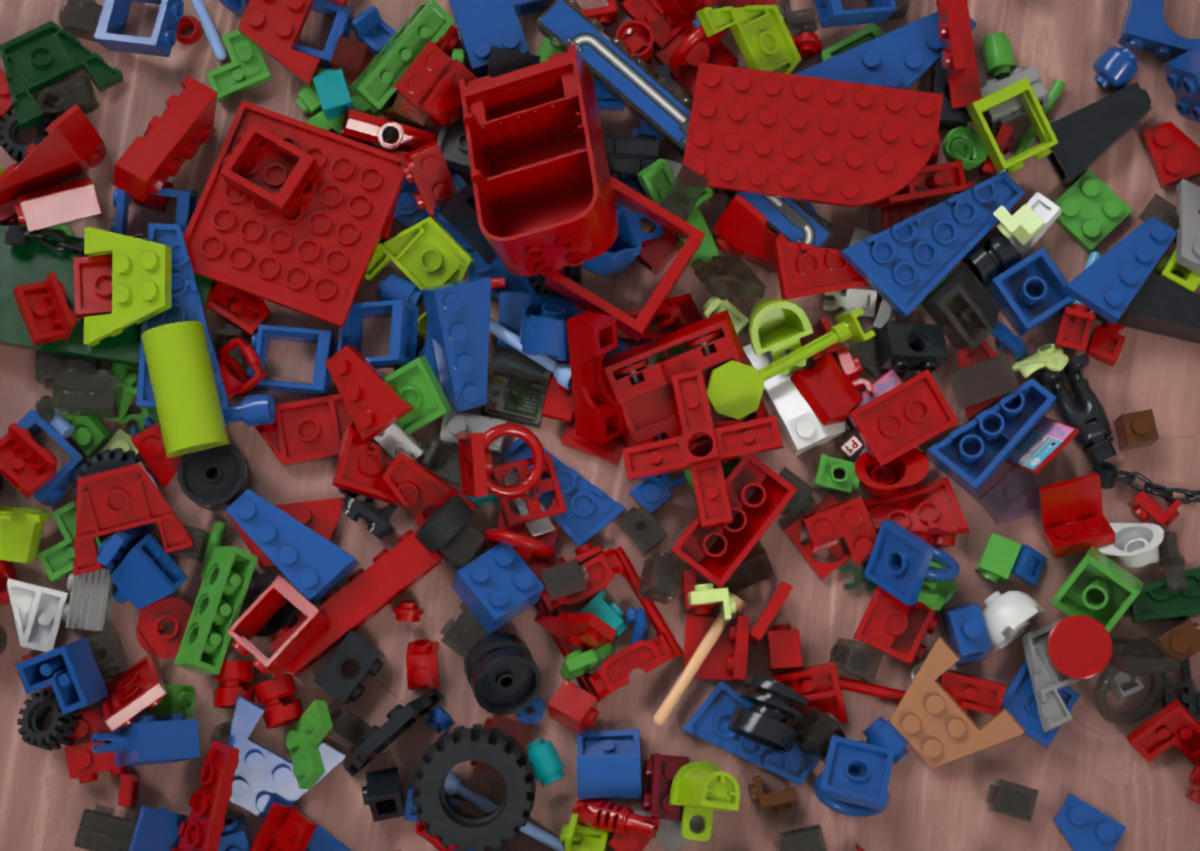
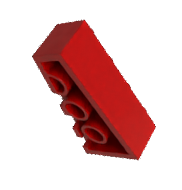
(168, 141)

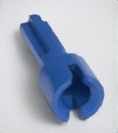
(252, 410)

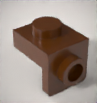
(1182, 640)
(778, 800)

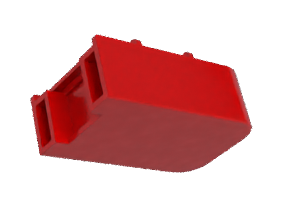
(540, 165)

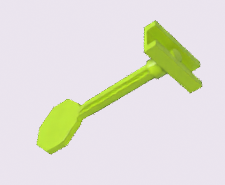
(738, 388)

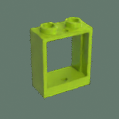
(1035, 113)

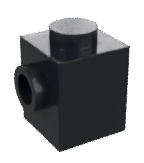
(384, 794)

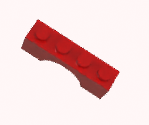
(595, 410)

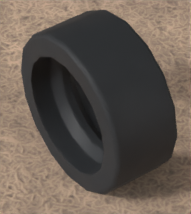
(444, 524)

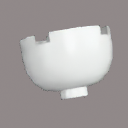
(1009, 616)

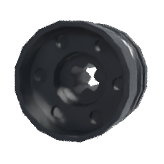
(768, 713)

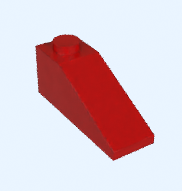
(930, 183)

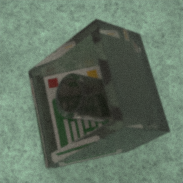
(516, 388)

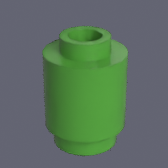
(998, 55)

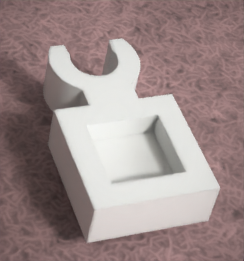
(853, 298)

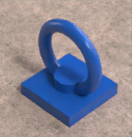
(903, 560)
(855, 778)

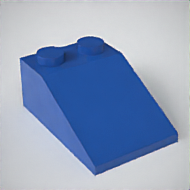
(487, 25)

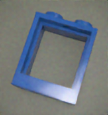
(832, 13)
(113, 21)
(341, 27)
(184, 210)
(402, 335)
(325, 349)
(55, 489)

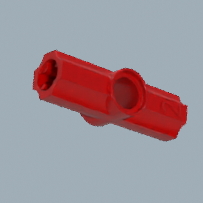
(370, 128)

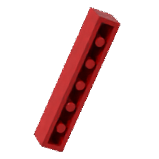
(364, 596)

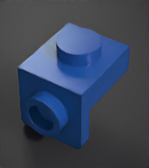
(372, 29)
(235, 835)

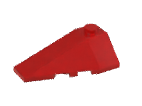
(745, 234)

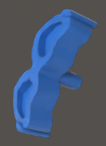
(1012, 342)

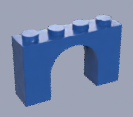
(1148, 31)

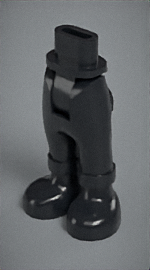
(1091, 418)

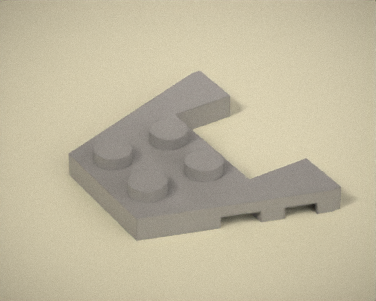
(1189, 225)
(1047, 681)

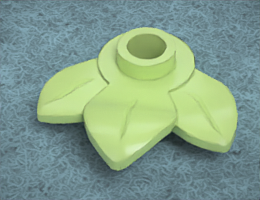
(1046, 357)

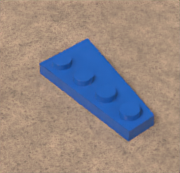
(1119, 274)
(586, 505)
(712, 723)

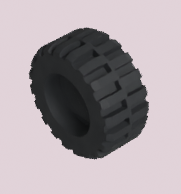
(474, 830)

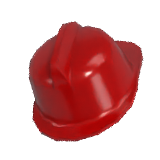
(896, 474)

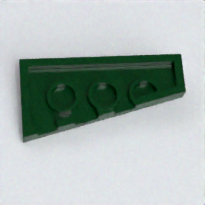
(1159, 604)

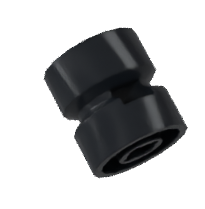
(994, 257)

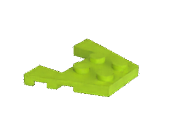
(758, 33)
(426, 257)
(138, 282)

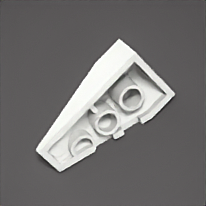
(792, 411)

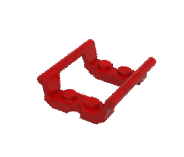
(639, 655)

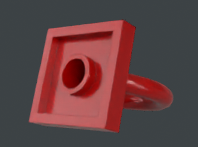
(688, 50)
(476, 461)
(533, 550)

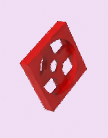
(535, 513)
(821, 569)
(769, 613)

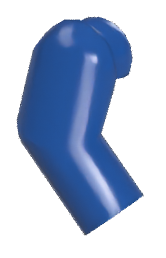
(639, 618)

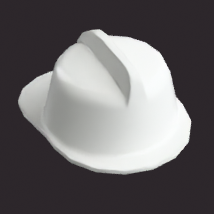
(1135, 543)

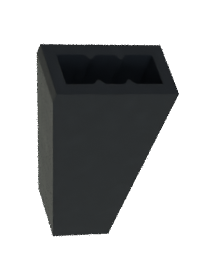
(1095, 130)
(1163, 310)

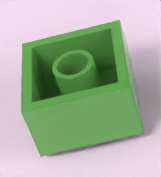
(1098, 590)

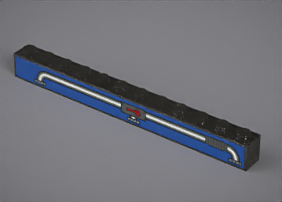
(661, 109)

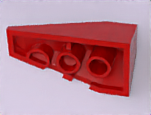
(64, 153)

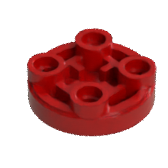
(1079, 647)

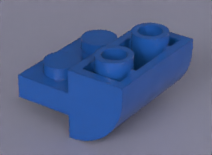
(609, 764)

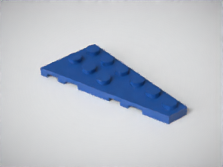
(921, 250)

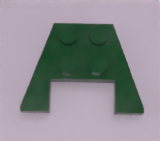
(43, 59)

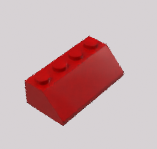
(756, 500)

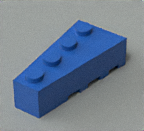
(460, 339)

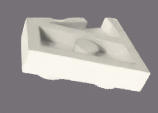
(36, 614)

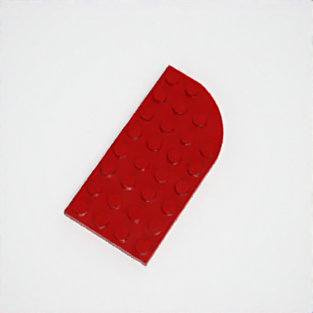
(808, 135)

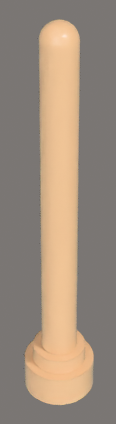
(694, 664)

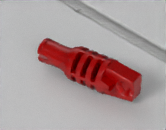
(615, 818)

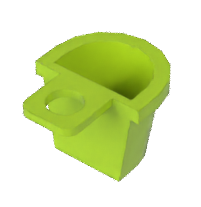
(778, 327)
(21, 532)
(702, 790)

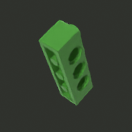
(216, 610)

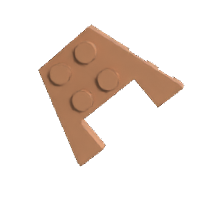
(937, 723)

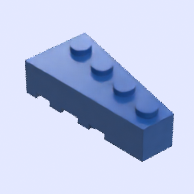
(984, 444)
(297, 551)

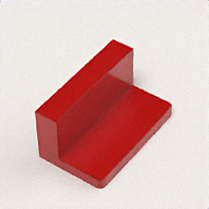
(827, 390)

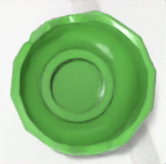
(964, 145)

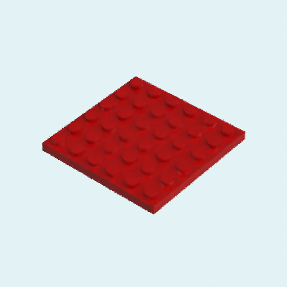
(325, 243)

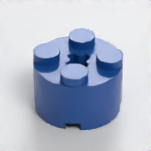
(545, 327)

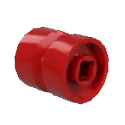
(638, 39)
(233, 681)
(279, 701)

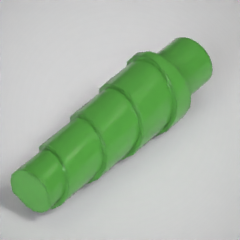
(215, 539)

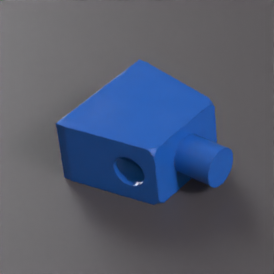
(146, 575)
(966, 632)

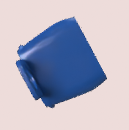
(626, 245)

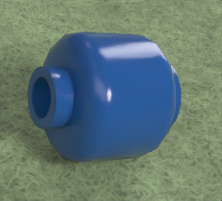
(1115, 68)

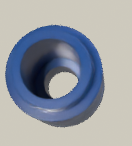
(399, 289)
(885, 735)

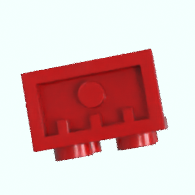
(1074, 515)
(729, 654)

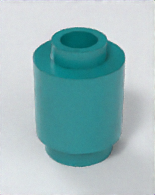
(545, 761)

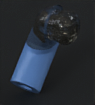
(57, 421)

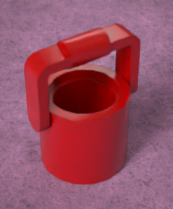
(233, 374)

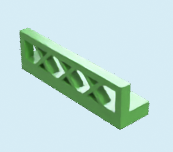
(377, 79)

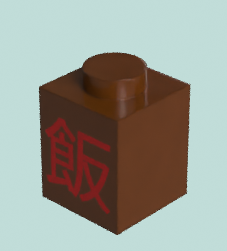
(403, 112)
(1136, 430)

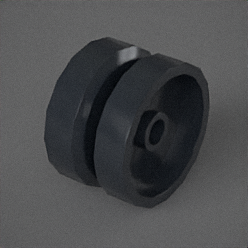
(218, 493)
(502, 673)

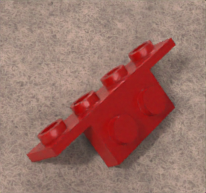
(958, 52)

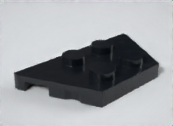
(400, 720)

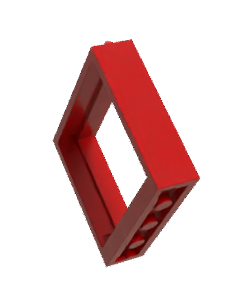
(636, 327)

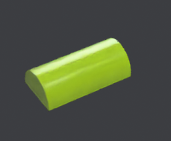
(184, 388)

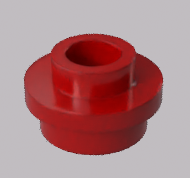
(185, 23)
(808, 45)
(408, 611)

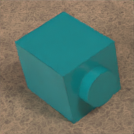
(333, 93)

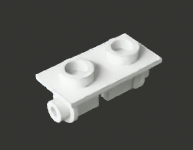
(395, 440)

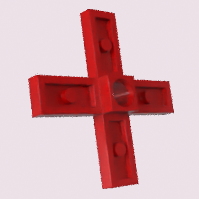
(706, 471)

